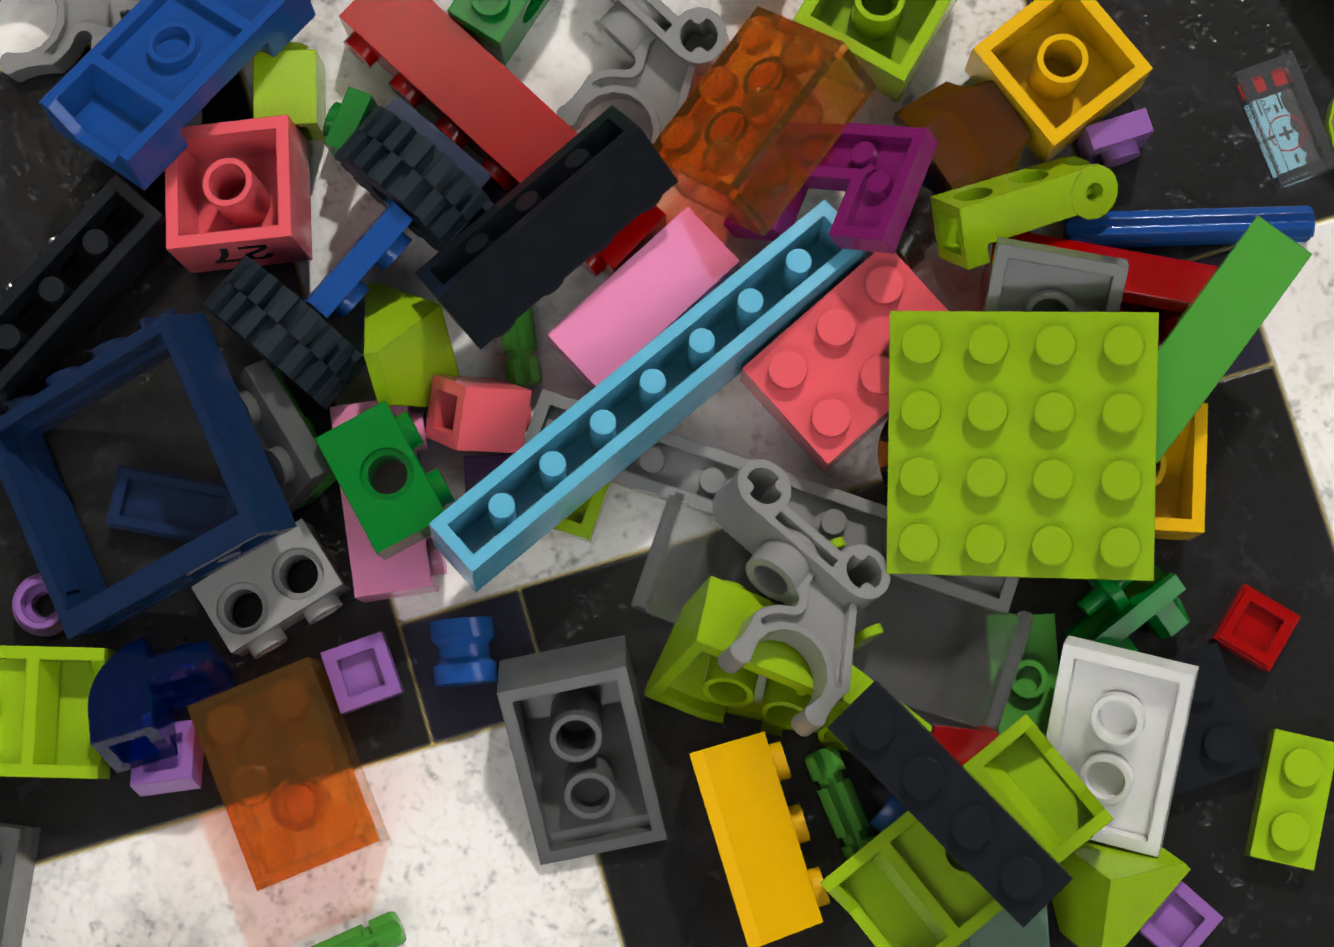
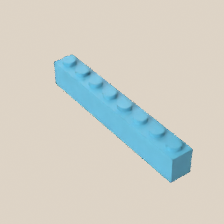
(641, 400)

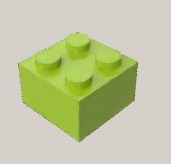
(882, 34)

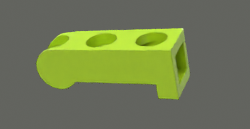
(1018, 203)

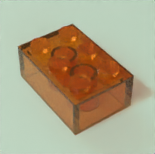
(763, 119)
(288, 773)

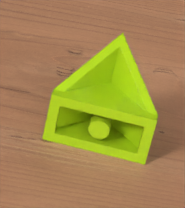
(405, 345)
(1113, 893)

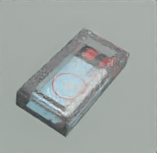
(1284, 121)

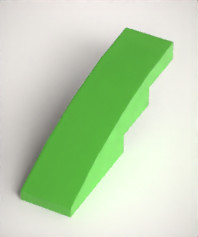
(1222, 323)

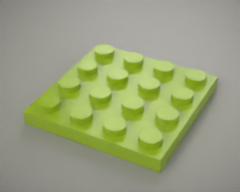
(1022, 444)

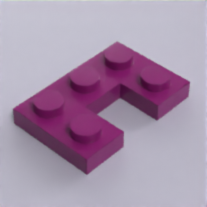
(881, 179)

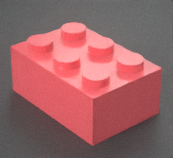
(831, 366)

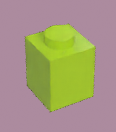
(292, 87)

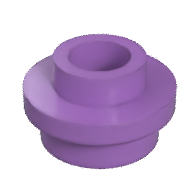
(25, 609)

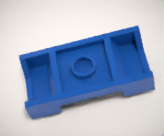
(160, 72)

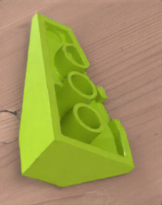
(766, 689)

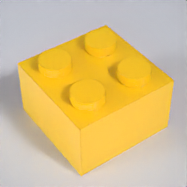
(1059, 69)

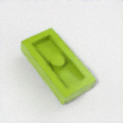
(1291, 799)

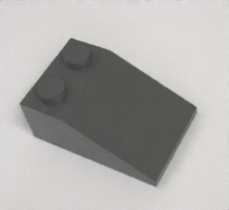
(581, 749)

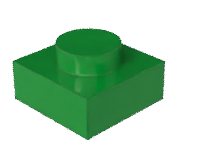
(346, 118)

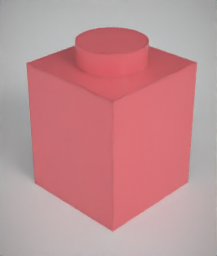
(478, 413)

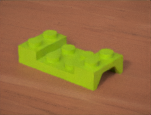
(47, 712)
(917, 894)

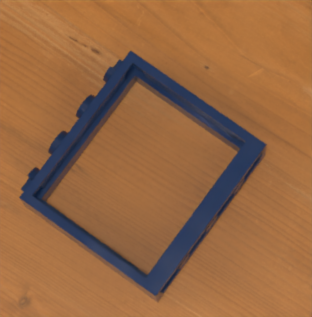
(48, 515)

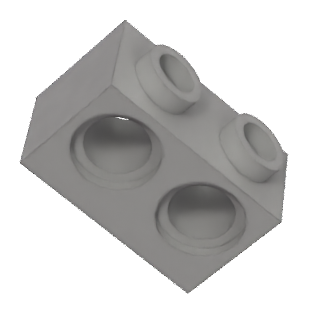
(266, 574)

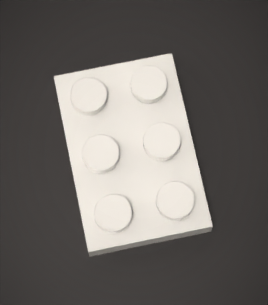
(1123, 732)

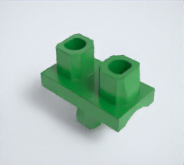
(1121, 606)

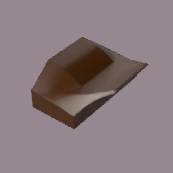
(974, 130)

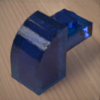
(137, 697)

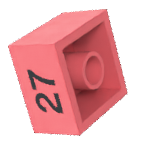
(239, 195)

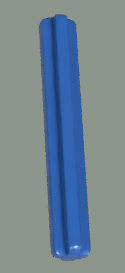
(1186, 226)

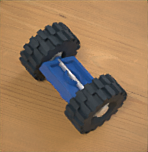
(418, 190)

